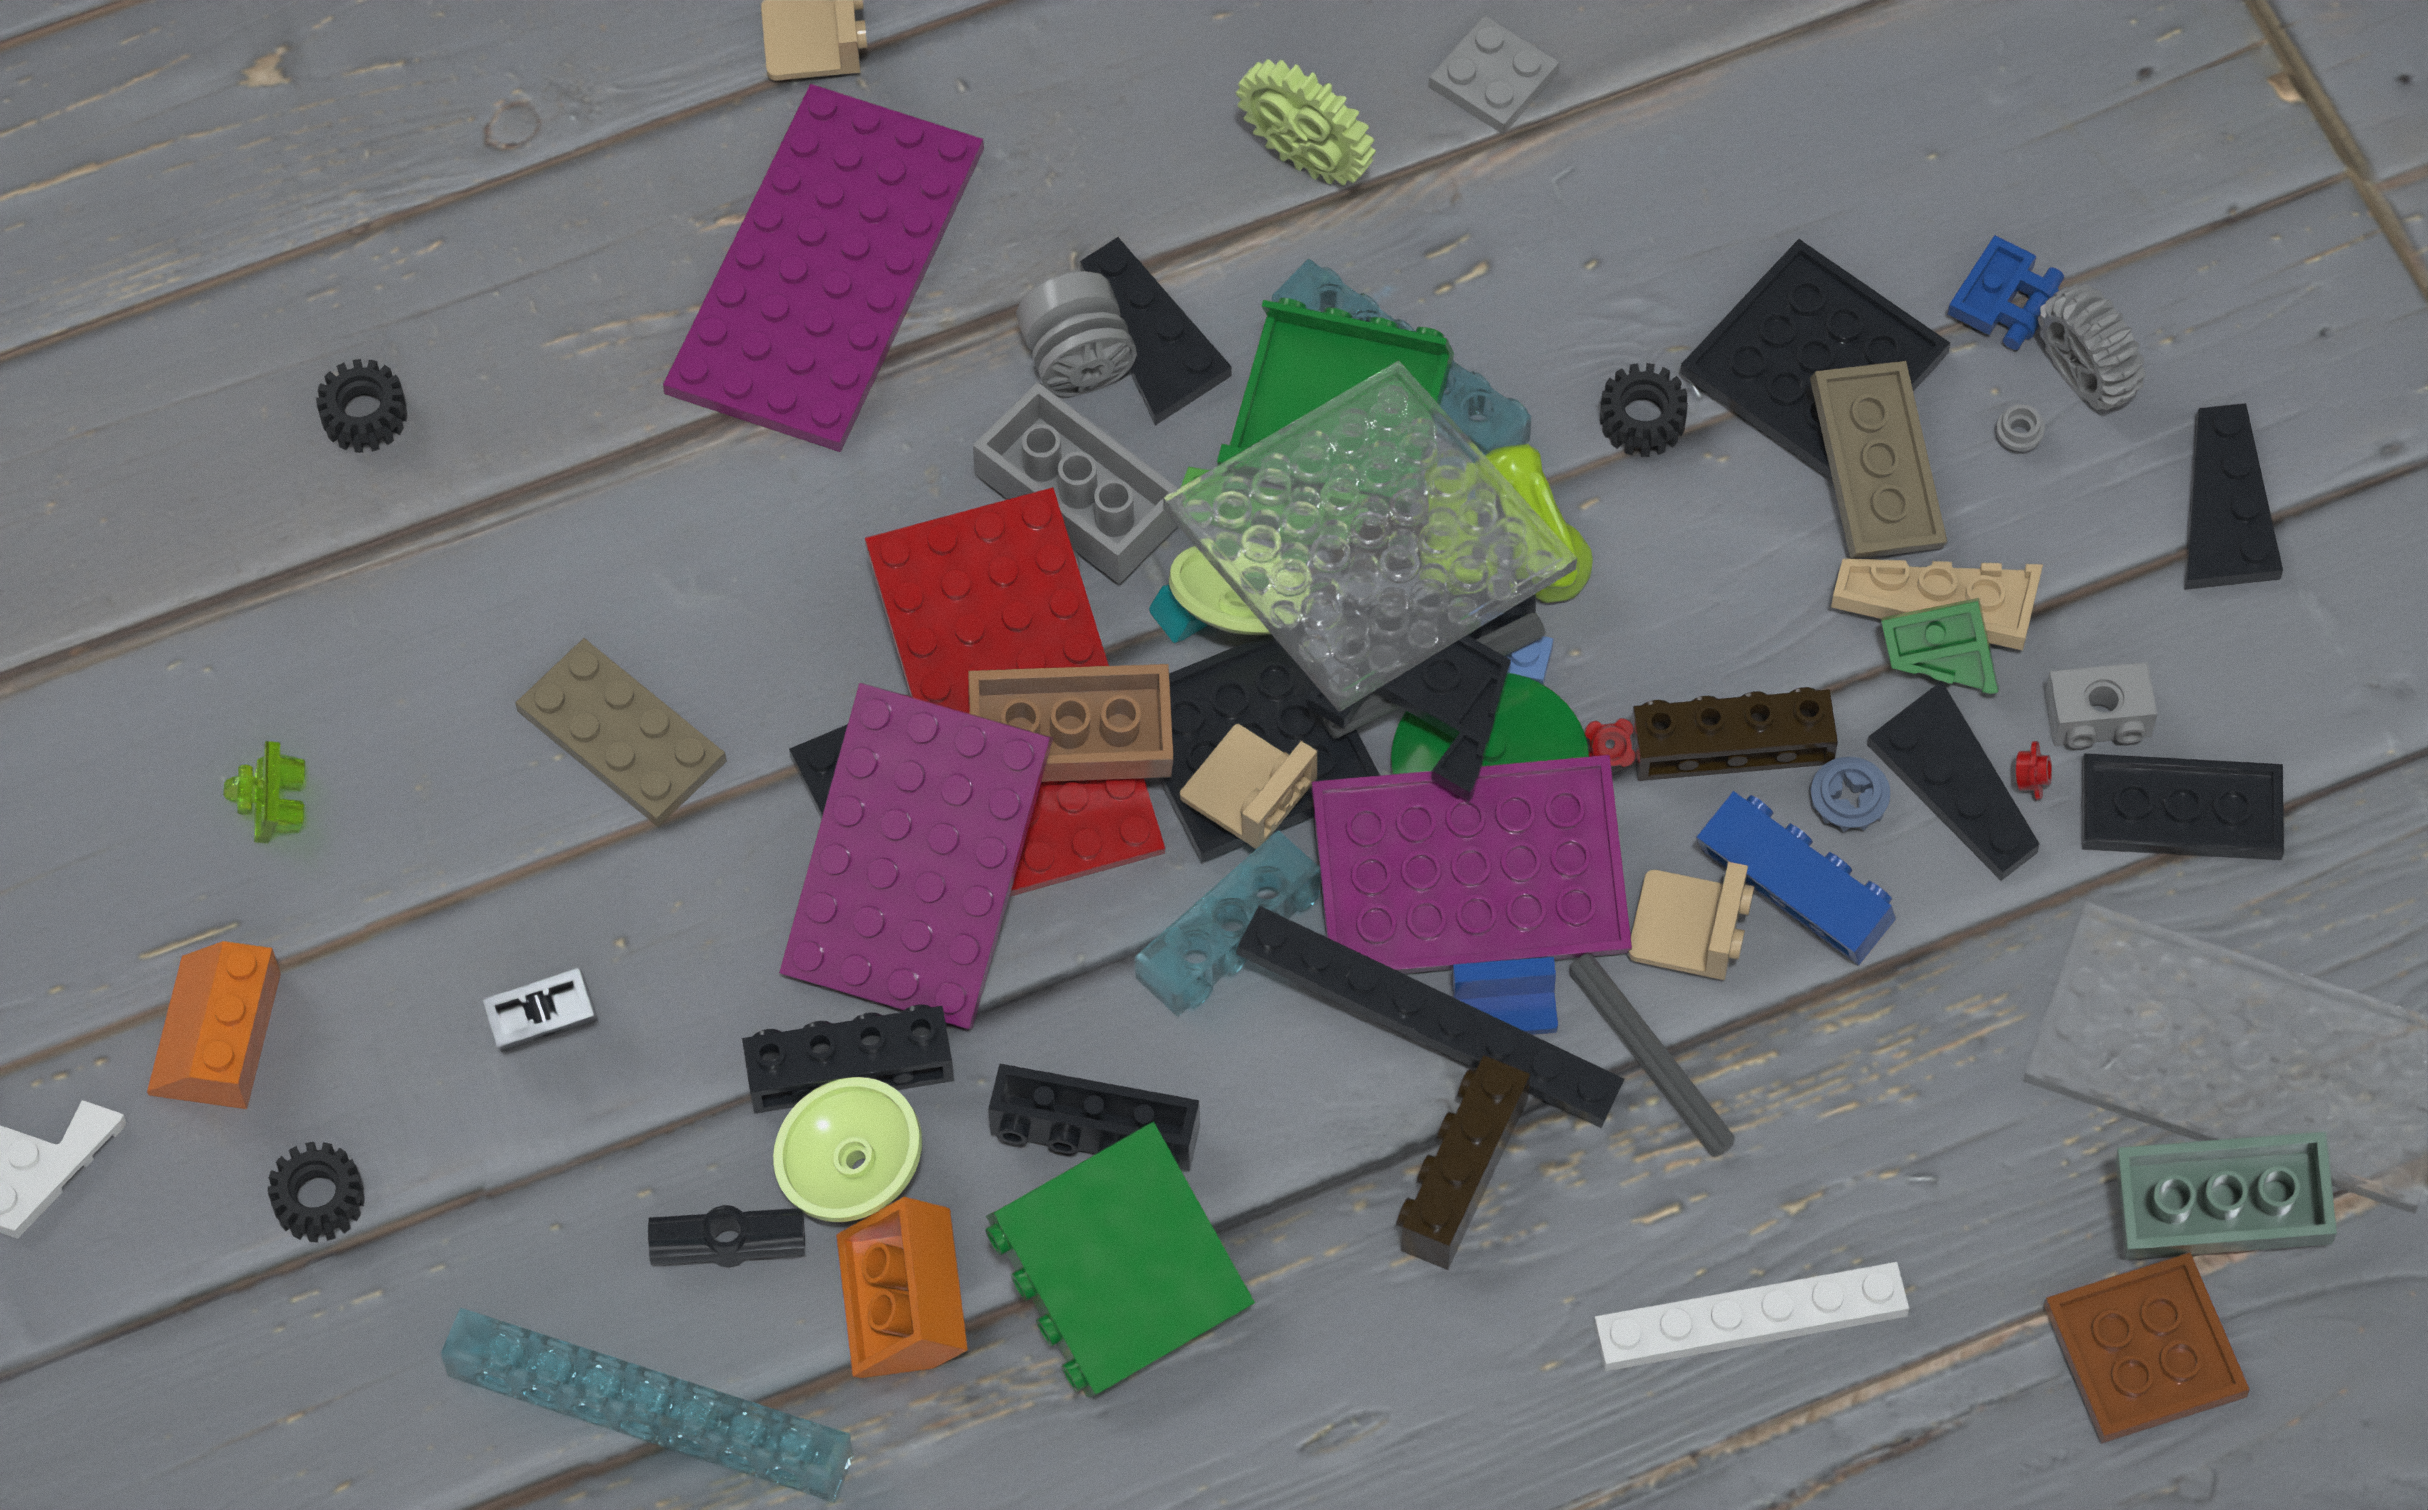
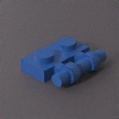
(1993, 284)

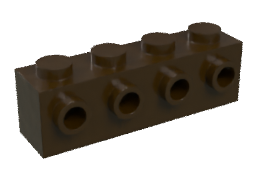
(1733, 734)
(1465, 1161)

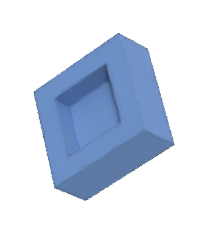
(1532, 659)

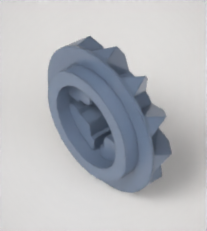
(1859, 777)

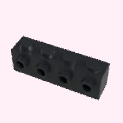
(894, 1048)
(1086, 1113)

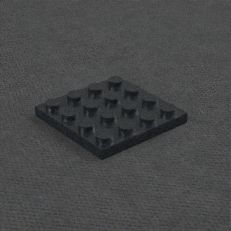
(1799, 322)
(1267, 695)

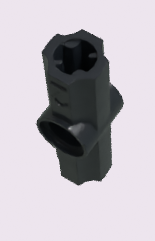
(693, 1236)

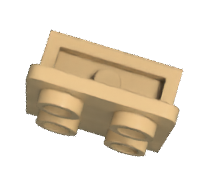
(812, 37)
(1691, 921)

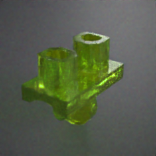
(271, 774)

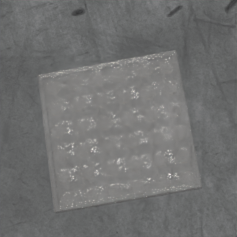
(1369, 535)

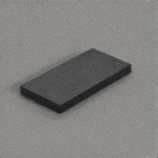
(2182, 806)

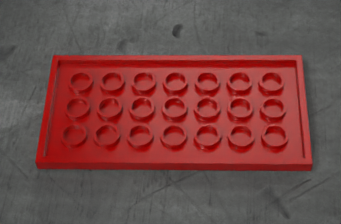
(1005, 595)

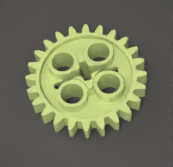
(1305, 122)

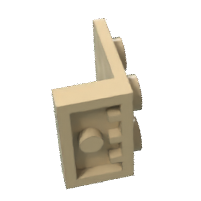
(1250, 784)

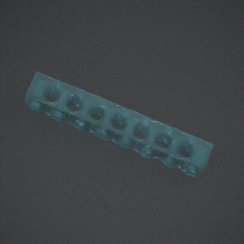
(648, 1405)

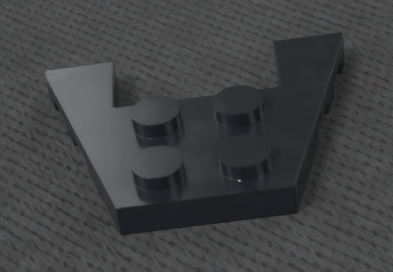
(1452, 691)

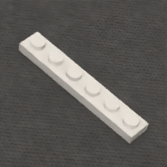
(1751, 1316)

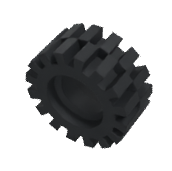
(359, 382)
(1643, 433)
(303, 1167)

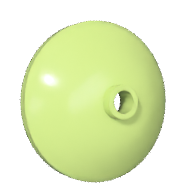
(1209, 596)
(833, 1131)

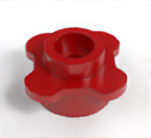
(1620, 732)
(2033, 770)

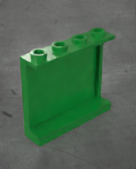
(1317, 355)
(1118, 1261)

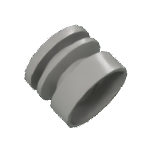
(1076, 333)

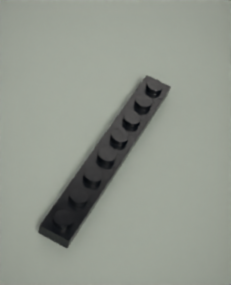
(1426, 1014)

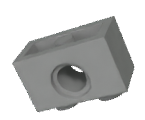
(2121, 688)

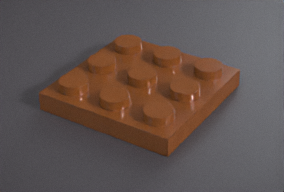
(2146, 1347)

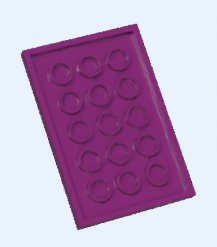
(916, 854)
(1485, 880)

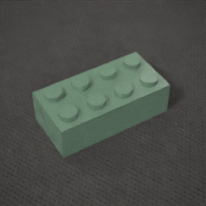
(2225, 1195)

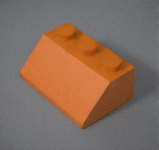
(216, 1025)
(901, 1289)

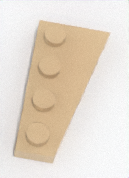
(1894, 588)

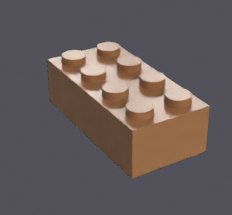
(1100, 717)

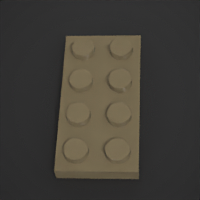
(1878, 460)
(621, 732)

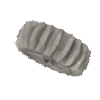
(2091, 346)

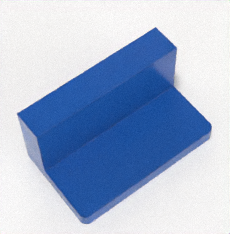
(1512, 991)

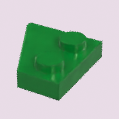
(1943, 643)

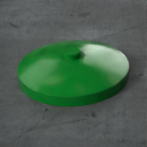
(1528, 728)

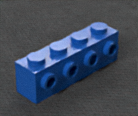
(1797, 877)

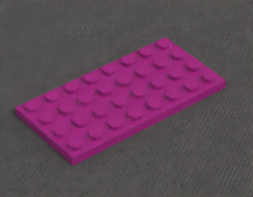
(824, 267)

